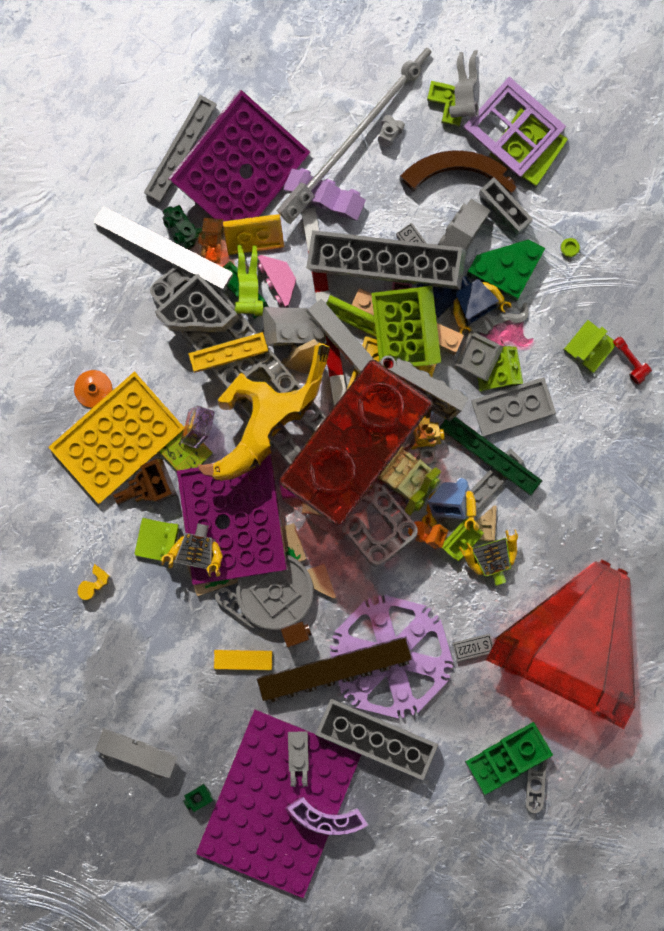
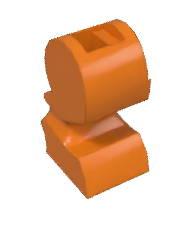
(431, 536)

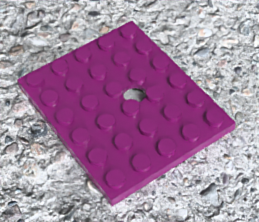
(239, 137)
(255, 535)

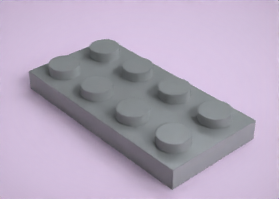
(513, 407)

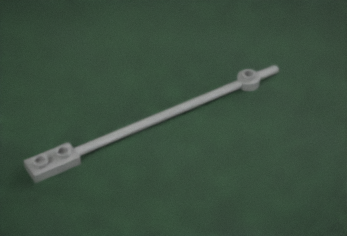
(302, 194)

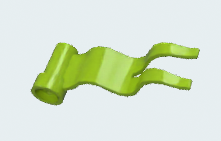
(248, 285)

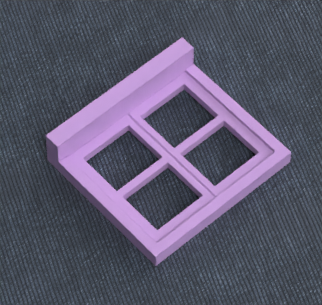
(532, 107)

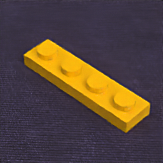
(228, 352)

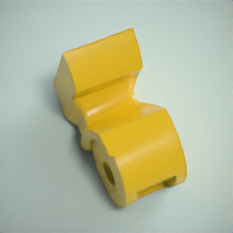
(87, 589)

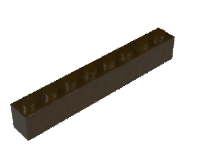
(335, 668)

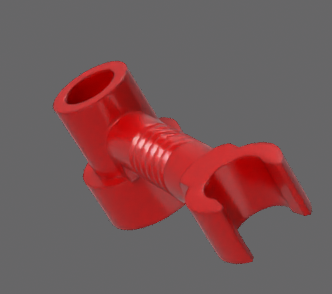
(640, 371)

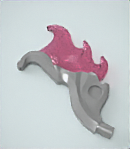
(502, 327)

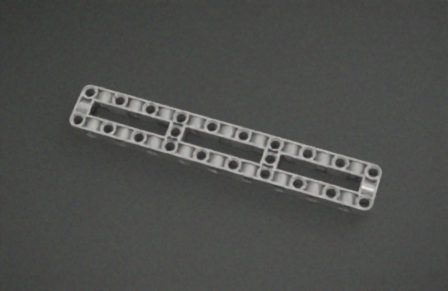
(288, 449)

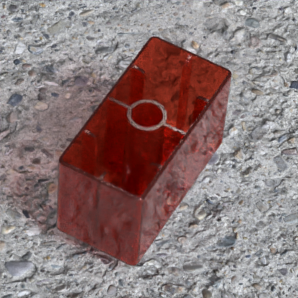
(355, 449)

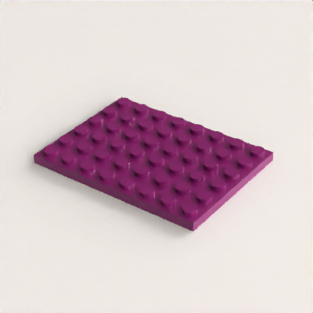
(250, 820)

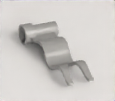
(464, 89)

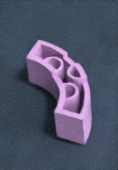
(324, 823)

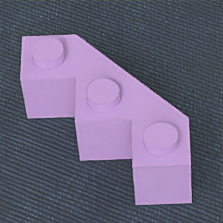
(327, 195)

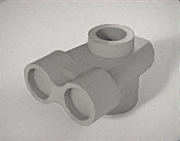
(389, 130)

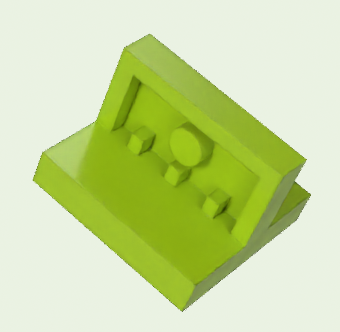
(590, 346)

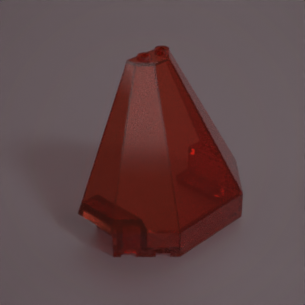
(578, 644)

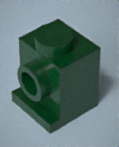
(205, 794)

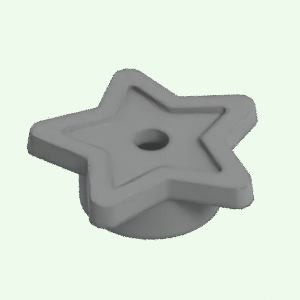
(430, 452)

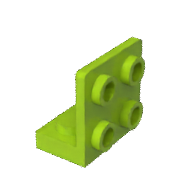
(505, 372)
(155, 538)

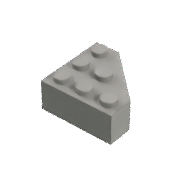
(465, 225)
(196, 309)

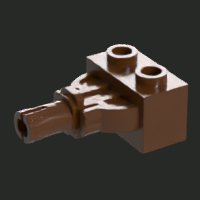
(151, 482)

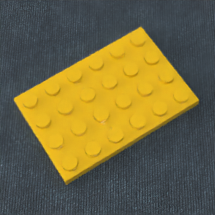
(116, 437)

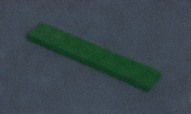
(491, 455)

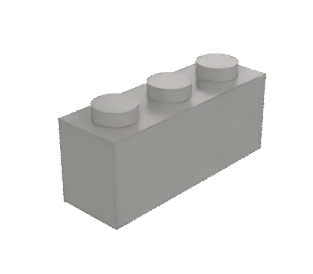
(505, 206)

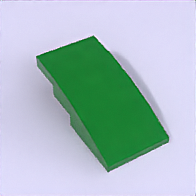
(509, 758)

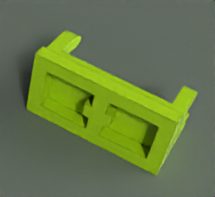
(461, 537)

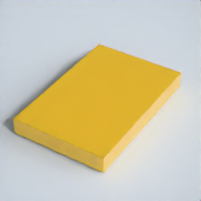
(259, 231)

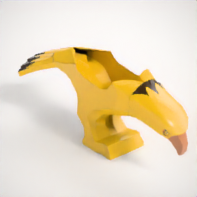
(268, 410)

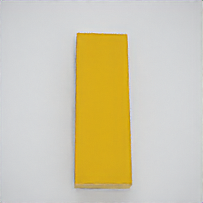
(243, 659)

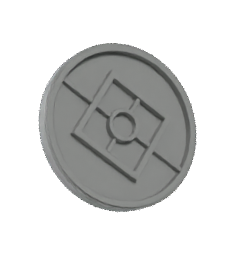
(276, 597)

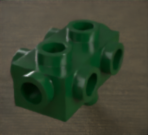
(181, 228)

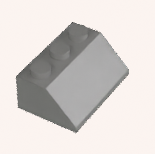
(290, 327)

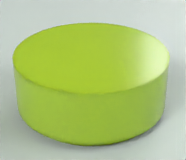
(570, 247)

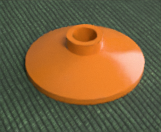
(82, 385)

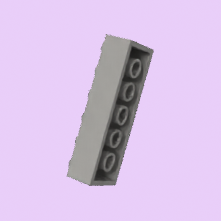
(376, 739)

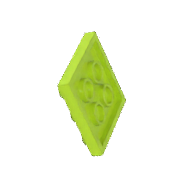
(520, 149)

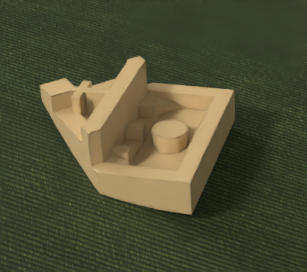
(301, 357)

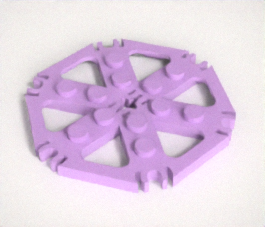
(396, 675)

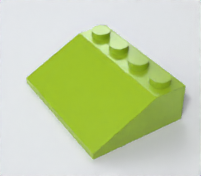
(407, 325)

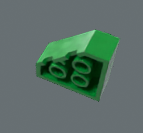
(507, 267)

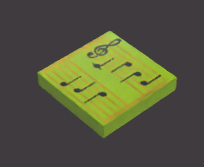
(184, 456)

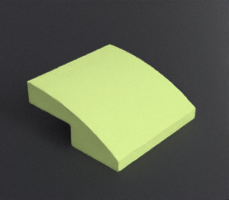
(408, 476)

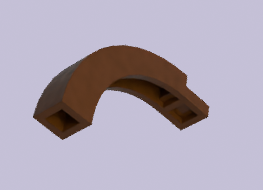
(456, 160)

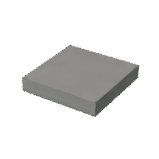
(479, 355)

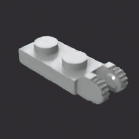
(298, 755)

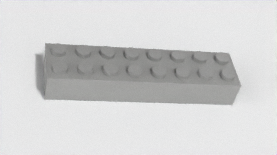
(386, 259)

